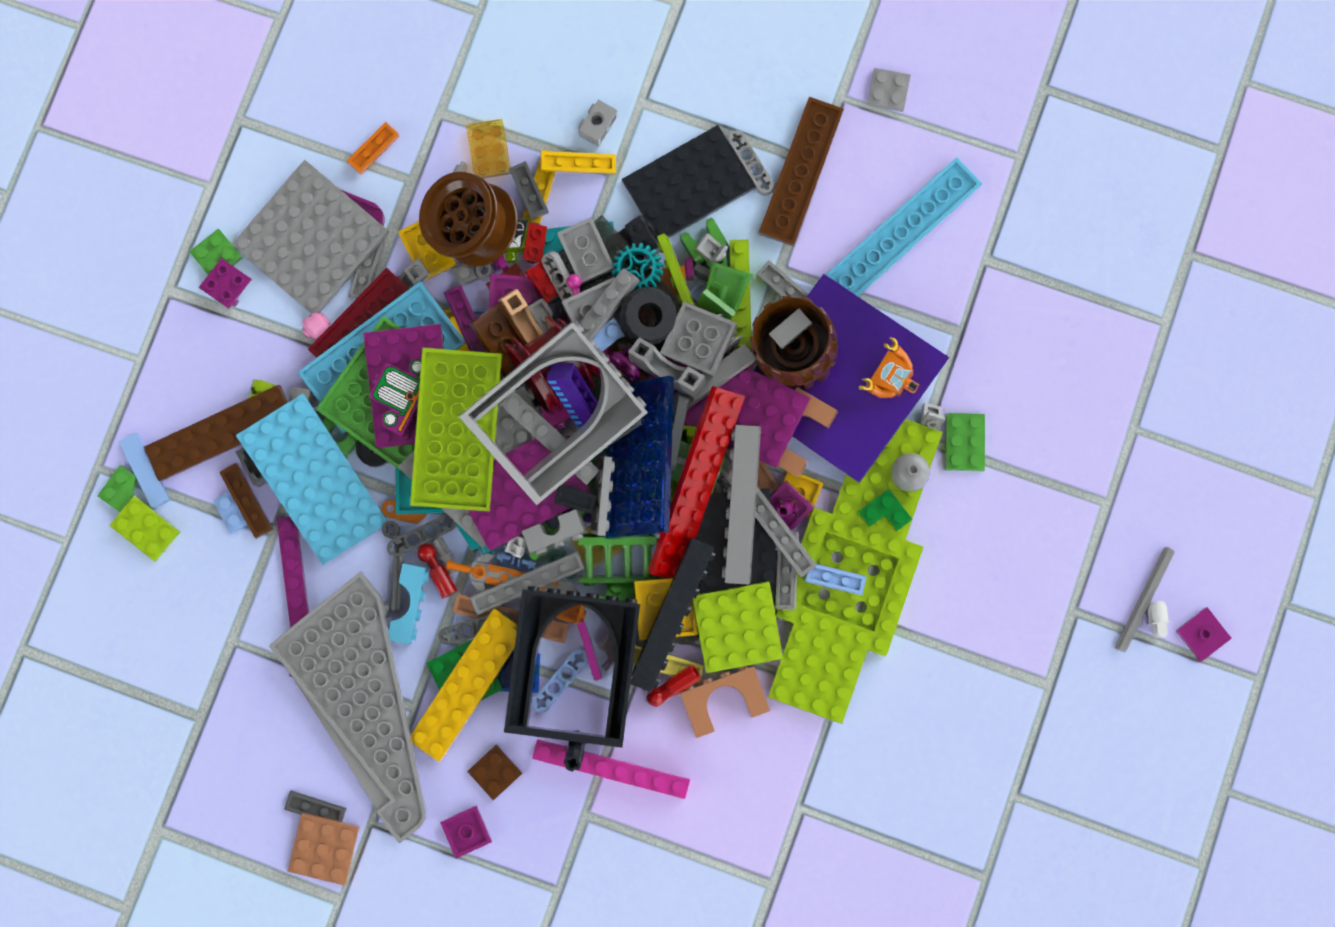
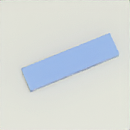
(142, 468)

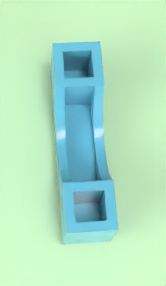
(413, 579)

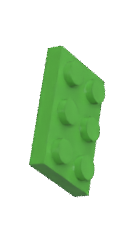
(965, 442)

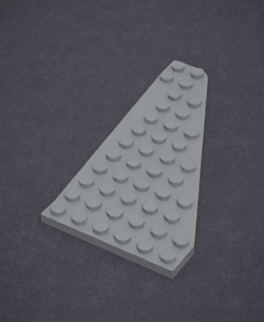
(352, 683)

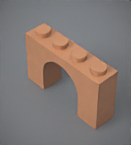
(820, 413)
(744, 681)

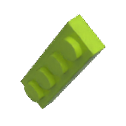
(671, 263)

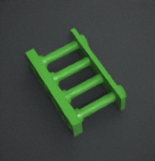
(588, 542)

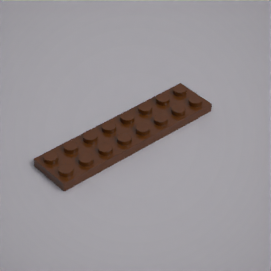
(801, 171)
(211, 435)

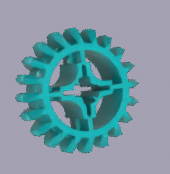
(645, 264)

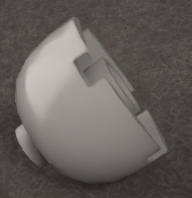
(910, 472)

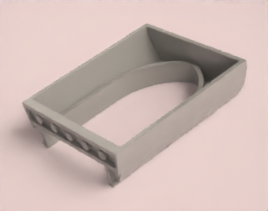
(611, 418)

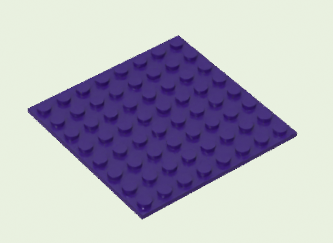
(863, 420)

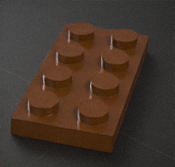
(494, 331)

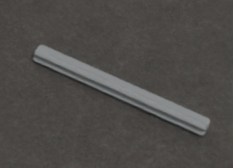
(1145, 599)

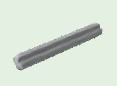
(396, 587)

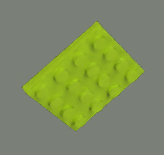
(737, 627)

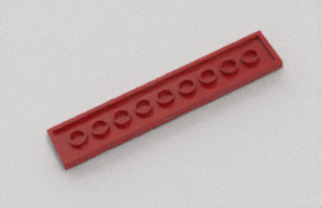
(697, 479)

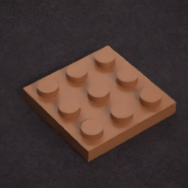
(323, 848)

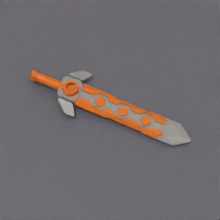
(497, 574)

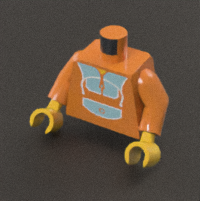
(892, 374)

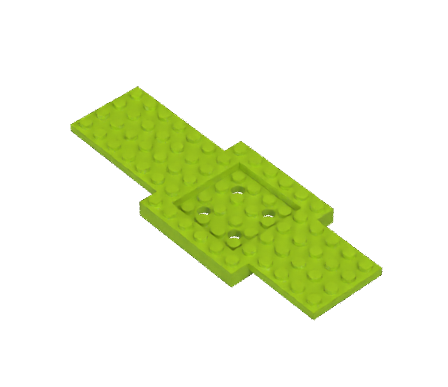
(830, 634)

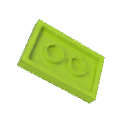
(145, 528)

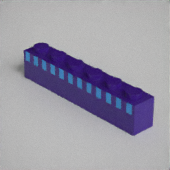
(572, 392)

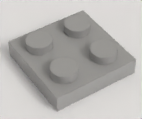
(888, 89)

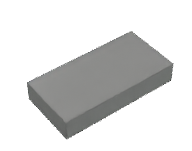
(790, 329)

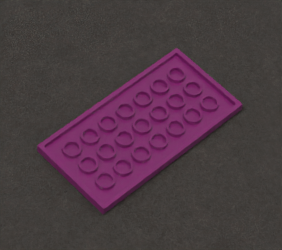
(765, 405)

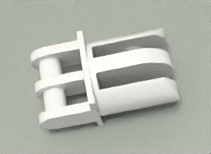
(516, 546)
(1158, 618)

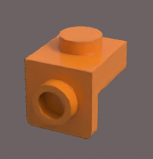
(573, 615)

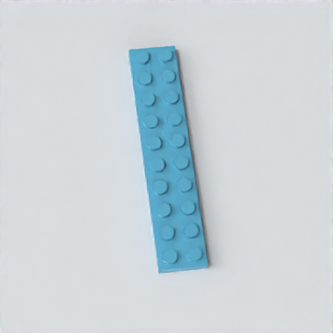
(905, 228)

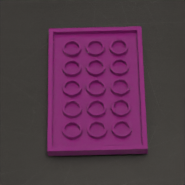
(398, 349)
(510, 506)

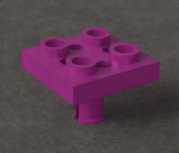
(786, 508)

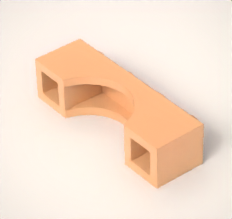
(520, 314)

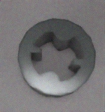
(385, 530)

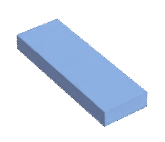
(836, 579)

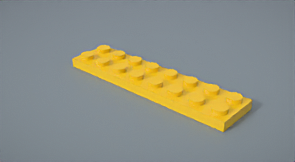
(466, 686)

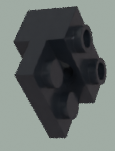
(640, 231)

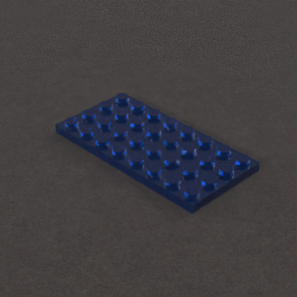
(644, 466)

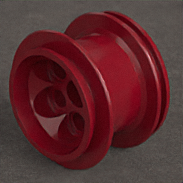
(538, 382)

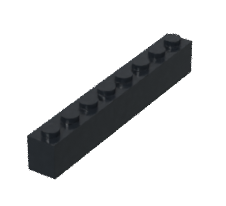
(671, 614)

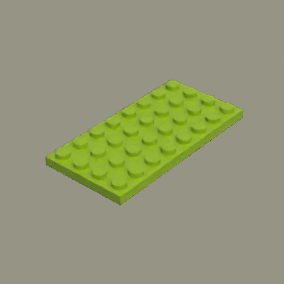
(449, 460)

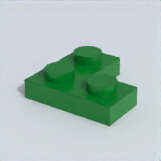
(887, 506)

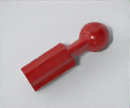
(438, 572)
(673, 686)

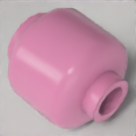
(315, 325)

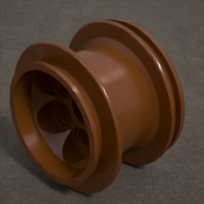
(456, 210)

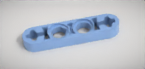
(562, 682)

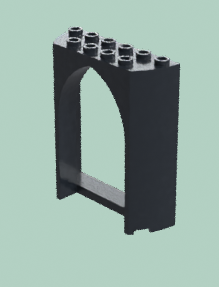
(535, 615)

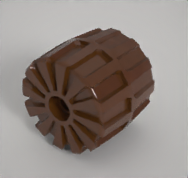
(810, 360)

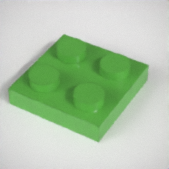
(213, 249)

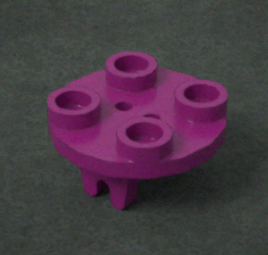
(622, 363)

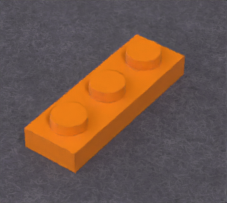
(373, 148)

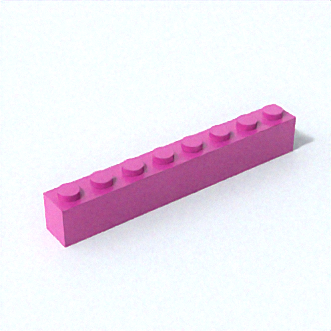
(616, 770)

